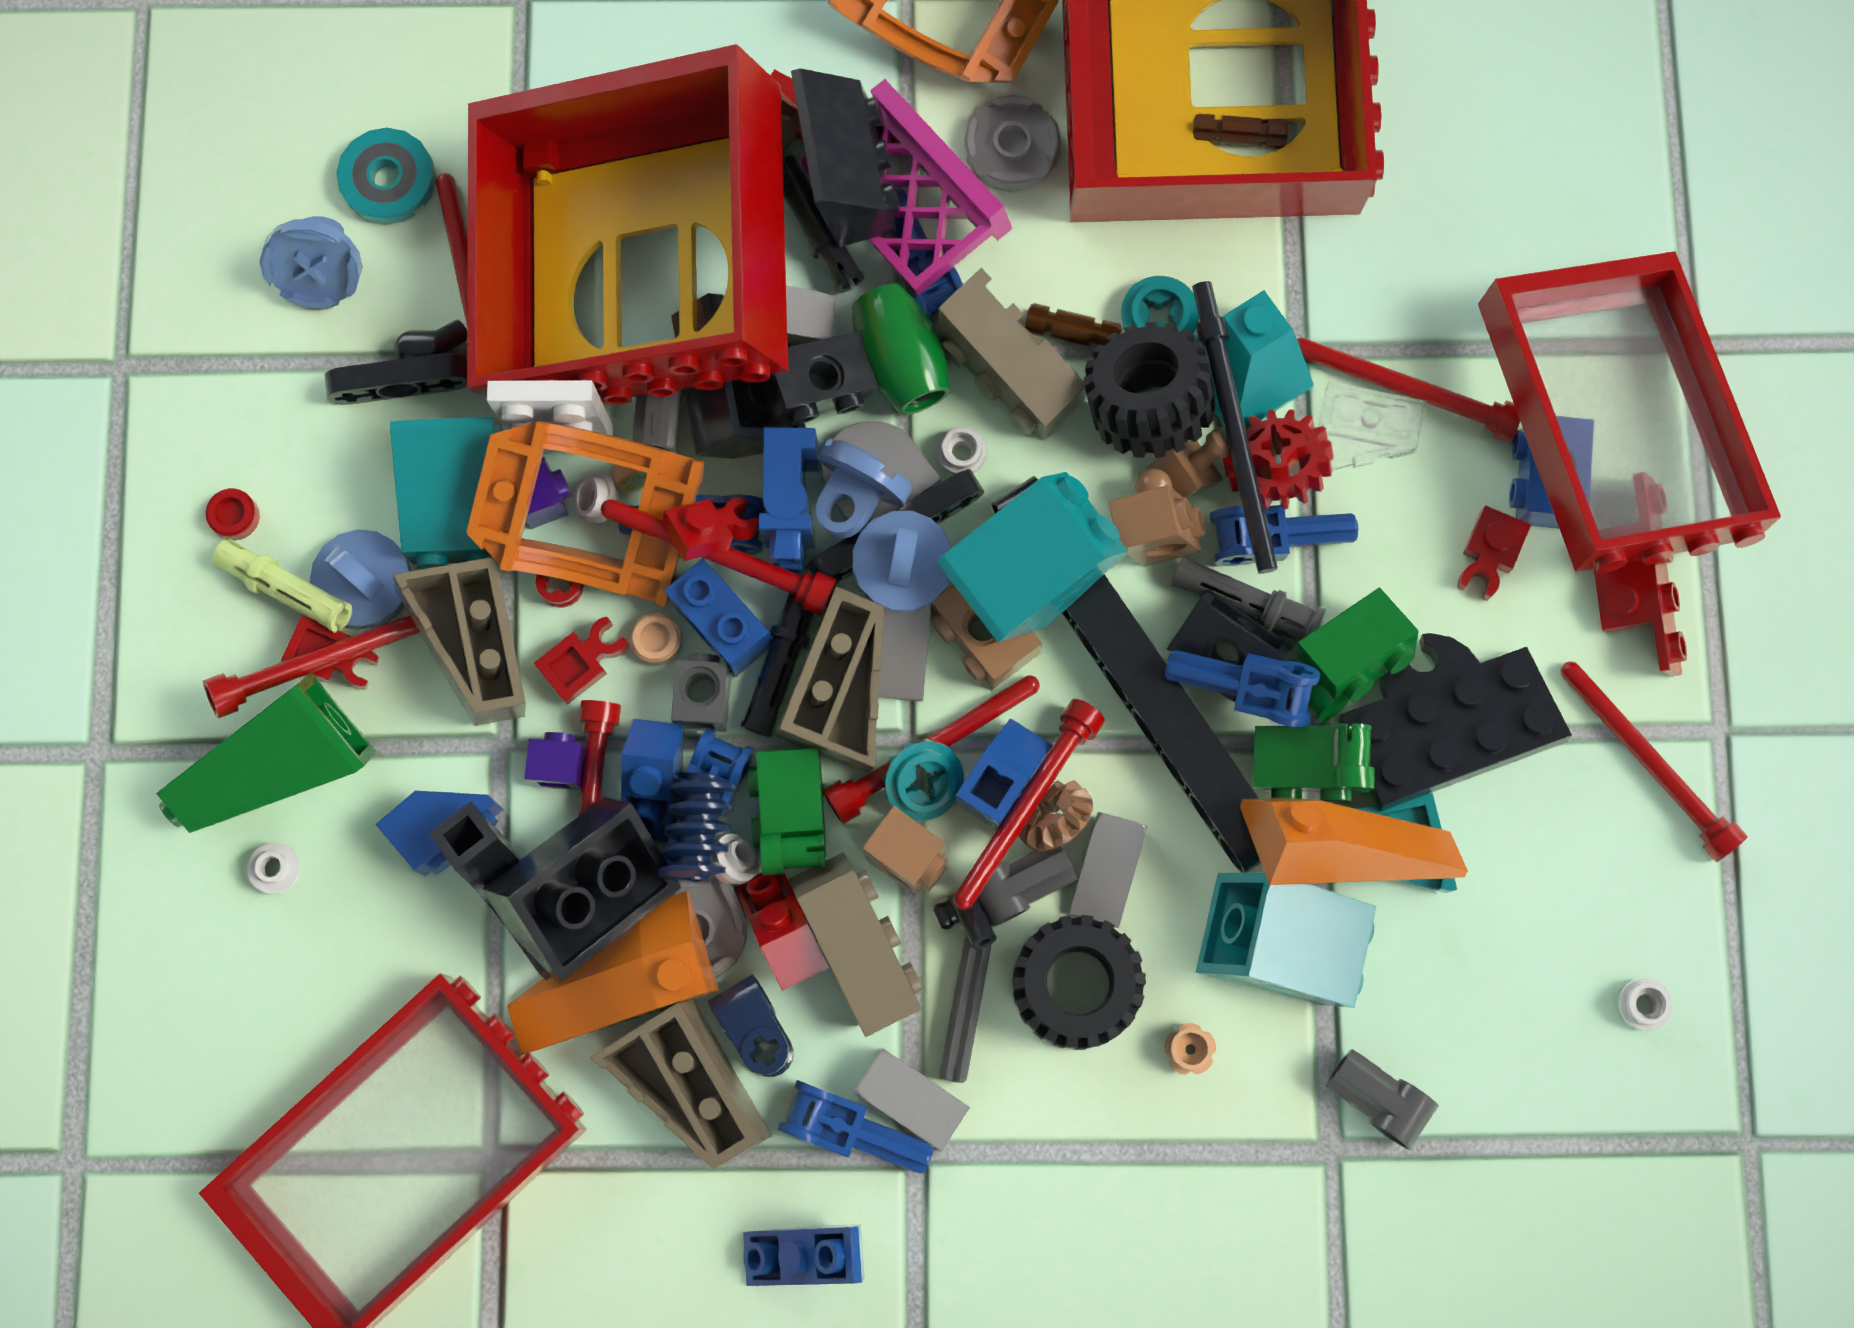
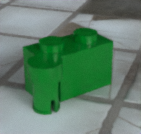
(1356, 651)
(1313, 760)
(790, 810)

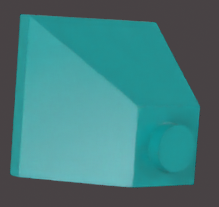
(1263, 359)

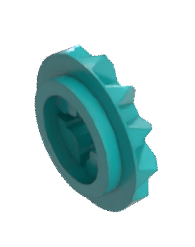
(1156, 293)
(942, 785)

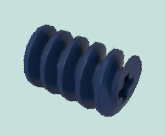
(697, 828)

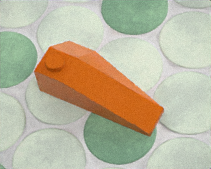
(1336, 843)

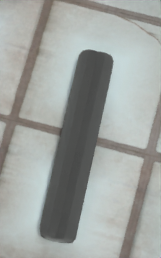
(964, 1013)

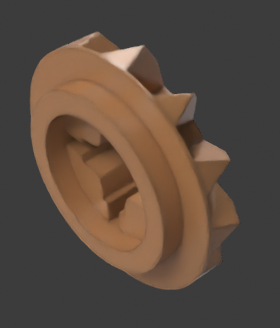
(1049, 830)

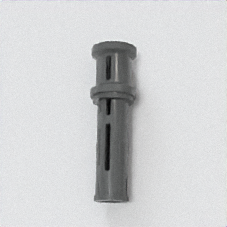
(1271, 610)

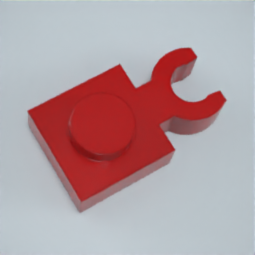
(704, 530)
(1494, 545)
(311, 636)
(575, 665)

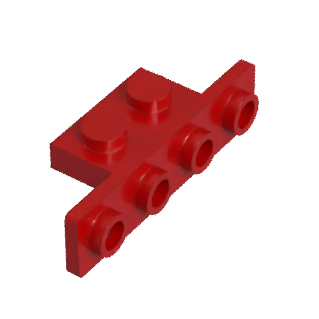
(1644, 597)

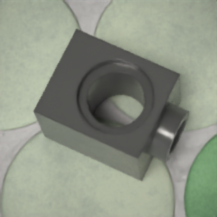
(707, 714)

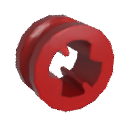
(558, 598)

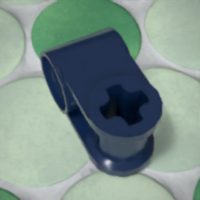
(749, 1019)

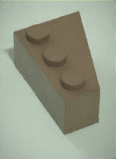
(1008, 358)
(469, 634)
(838, 684)
(857, 943)
(688, 1083)

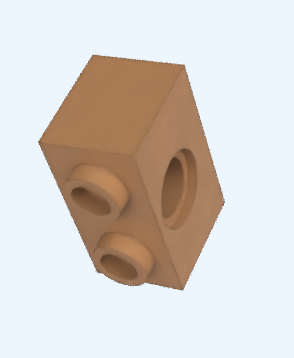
(1157, 525)
(983, 659)
(906, 852)

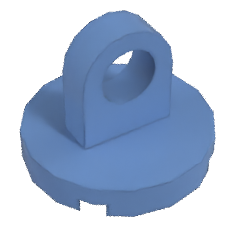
(311, 262)
(856, 478)
(898, 561)
(360, 571)

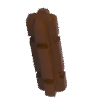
(1241, 131)
(1069, 325)

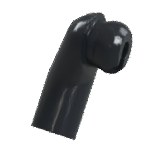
(430, 342)
(972, 920)

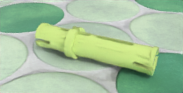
(265, 575)

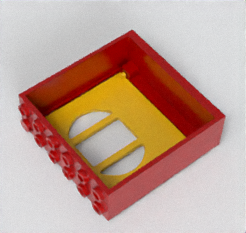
(615, 161)
(1159, 162)

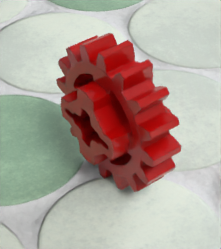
(1303, 457)

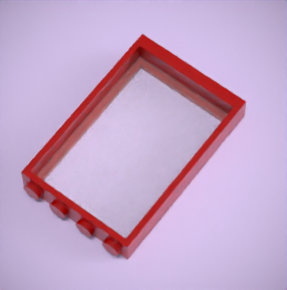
(1627, 412)
(394, 1159)

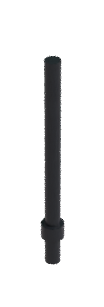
(1213, 334)

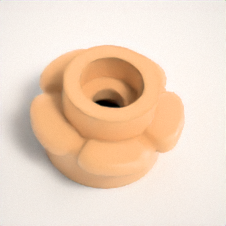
(1204, 1048)

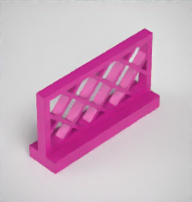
(944, 171)

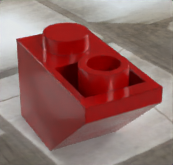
(781, 929)

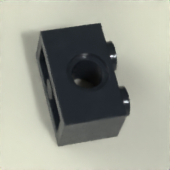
(842, 366)
(1219, 621)

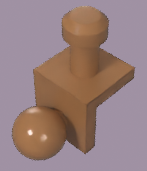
(1188, 469)

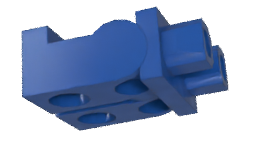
(788, 517)

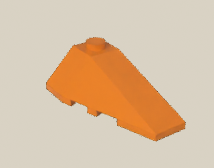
(637, 974)

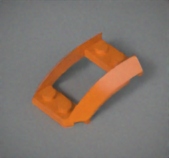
(995, 56)
(507, 491)

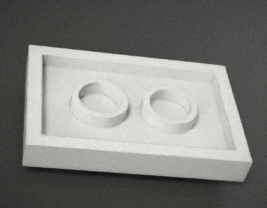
(556, 402)

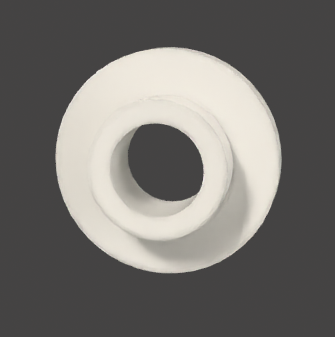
(961, 437)
(591, 493)
(740, 861)
(288, 873)
(1659, 998)

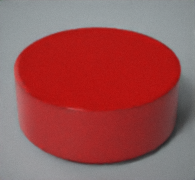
(232, 514)

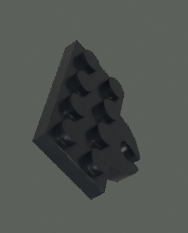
(1456, 720)

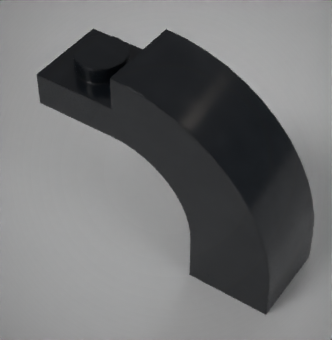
(478, 854)

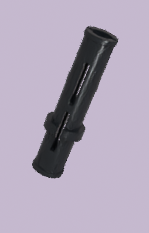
(822, 242)
(778, 667)

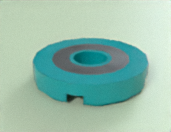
(374, 152)

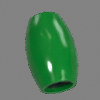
(902, 348)

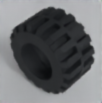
(1144, 360)
(1105, 945)

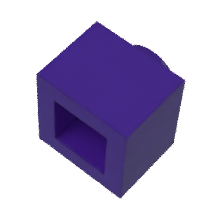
(548, 496)
(555, 762)

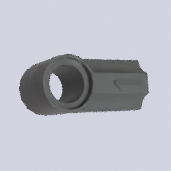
(657, 421)
(1025, 882)
(1393, 1105)

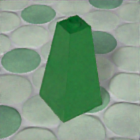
(275, 755)

